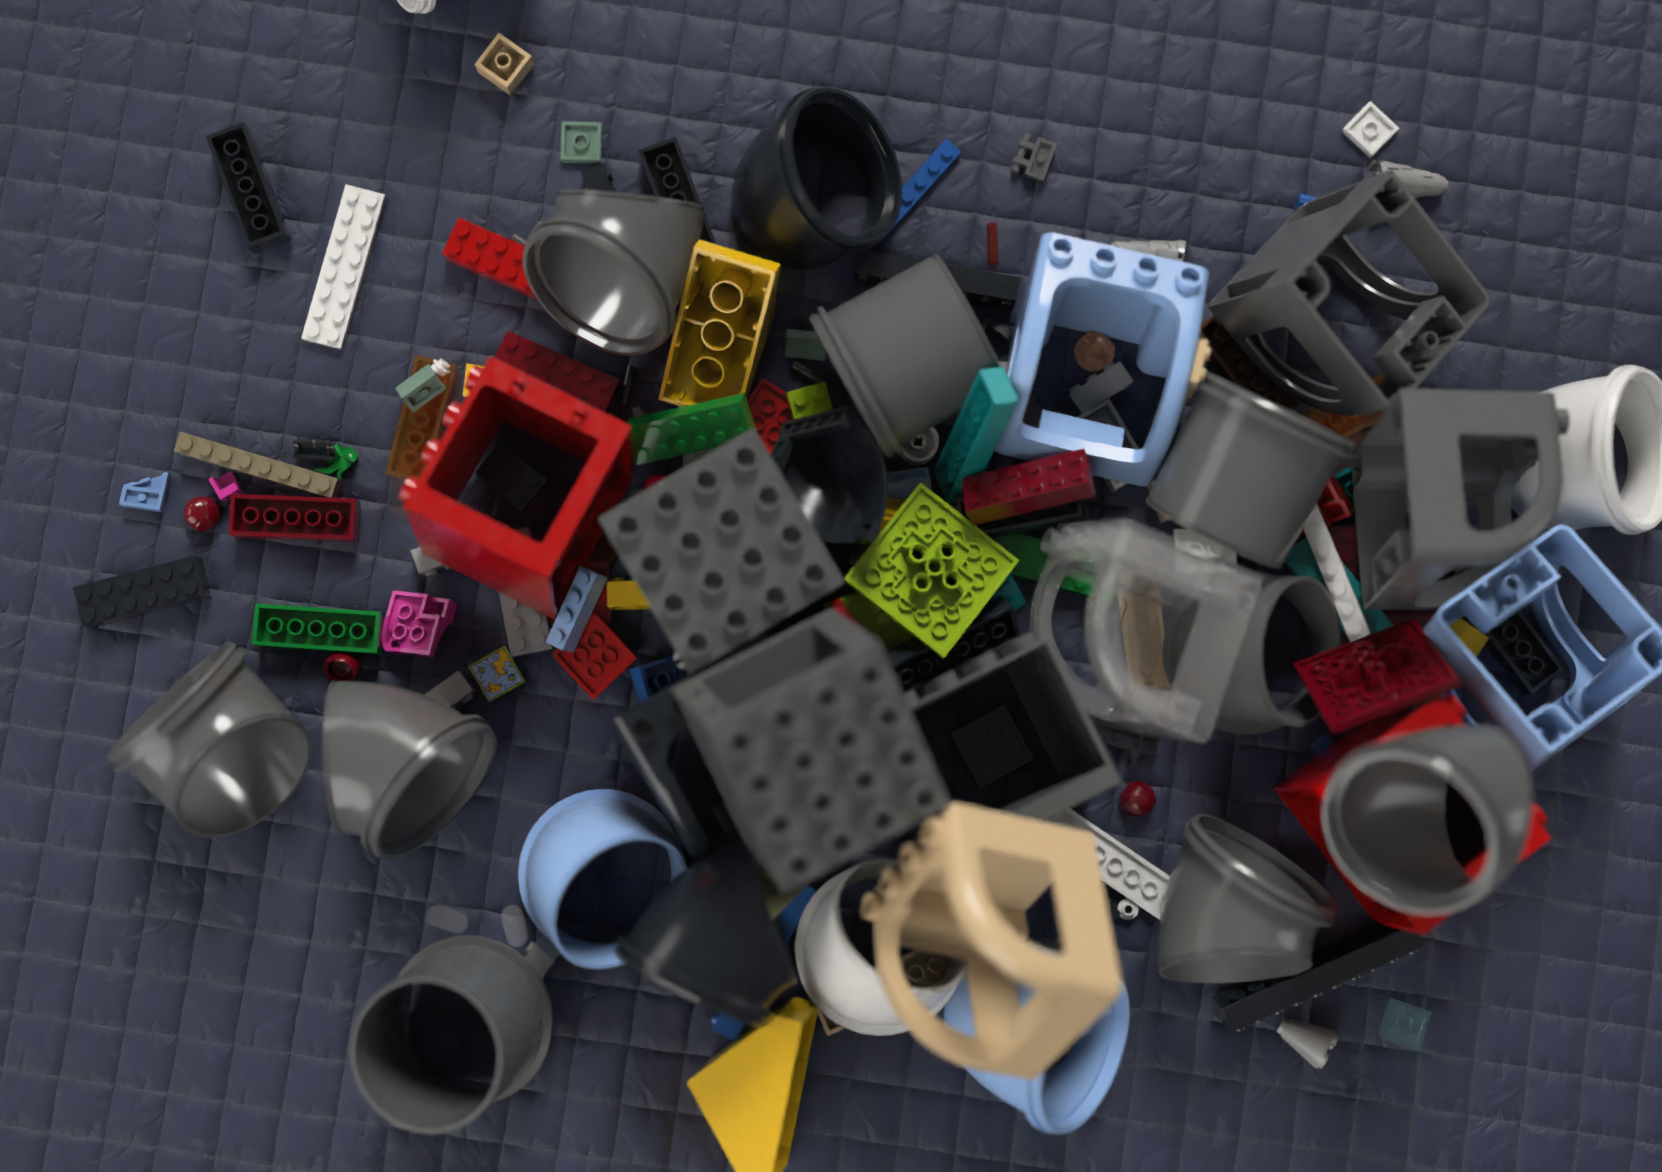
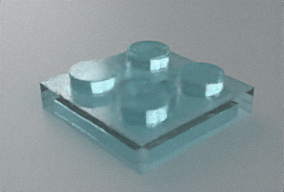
(1404, 1024)

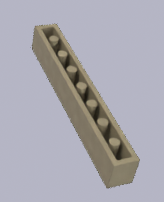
(258, 466)

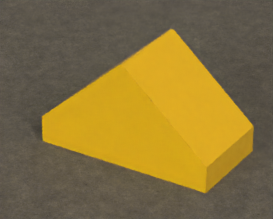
(720, 325)
(756, 1088)

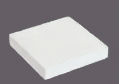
(1370, 129)

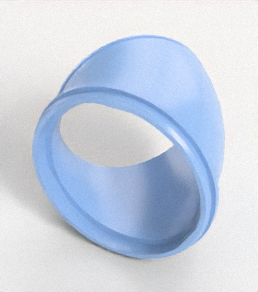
(567, 840)
(1075, 1087)

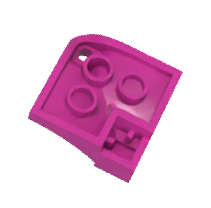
(416, 623)

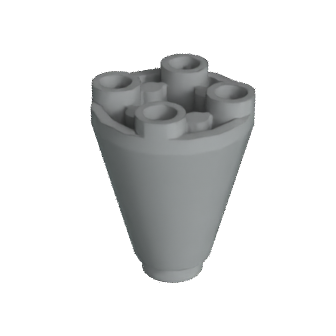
(1308, 1040)

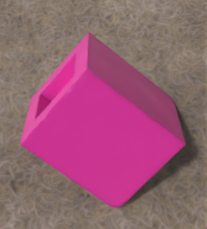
(225, 486)

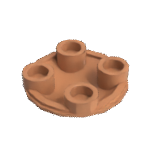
(1094, 351)

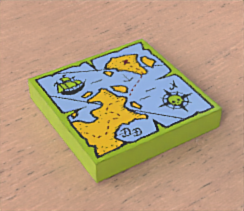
(497, 674)

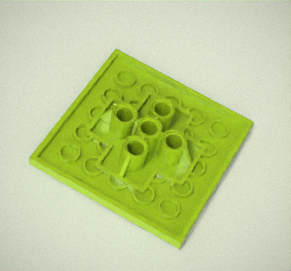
(889, 571)

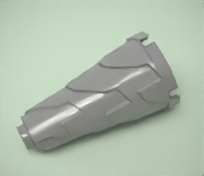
(1416, 181)
(1166, 249)

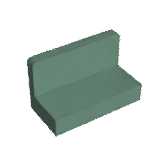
(804, 345)
(420, 388)

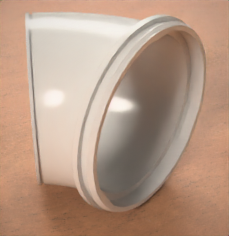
(1590, 494)
(839, 978)

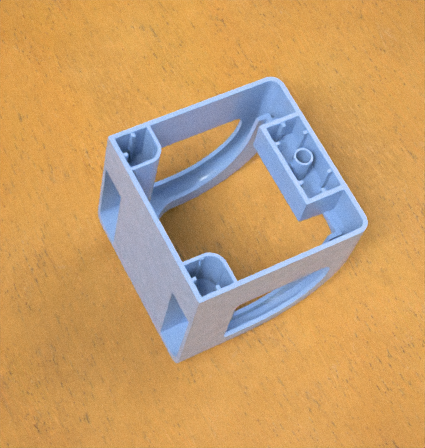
(1125, 299)
(1596, 683)

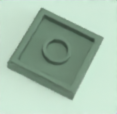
(581, 142)

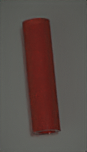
(992, 243)

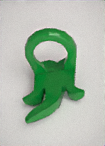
(343, 460)

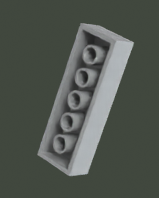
(524, 626)

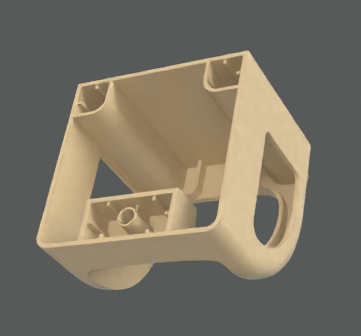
(966, 897)

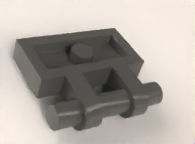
(1039, 160)

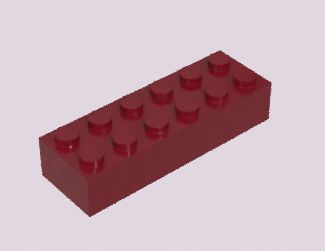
(559, 371)
(1028, 487)
(294, 518)

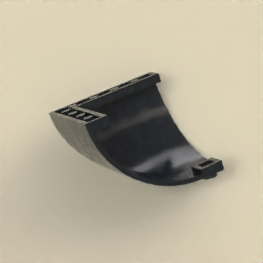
(834, 474)

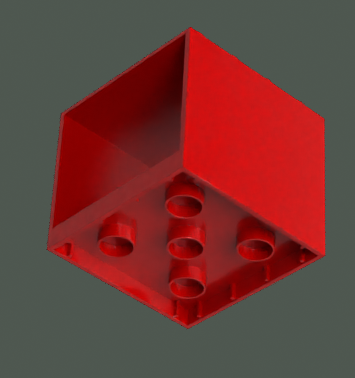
(486, 550)
(1306, 787)

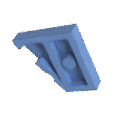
(146, 494)

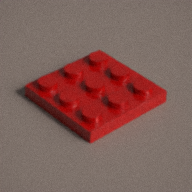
(769, 412)
(597, 658)

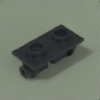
(319, 450)

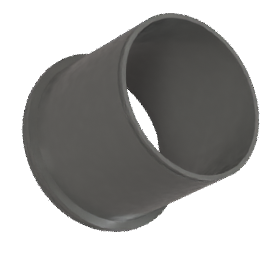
(906, 351)
(1246, 471)
(505, 992)

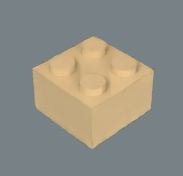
(504, 64)

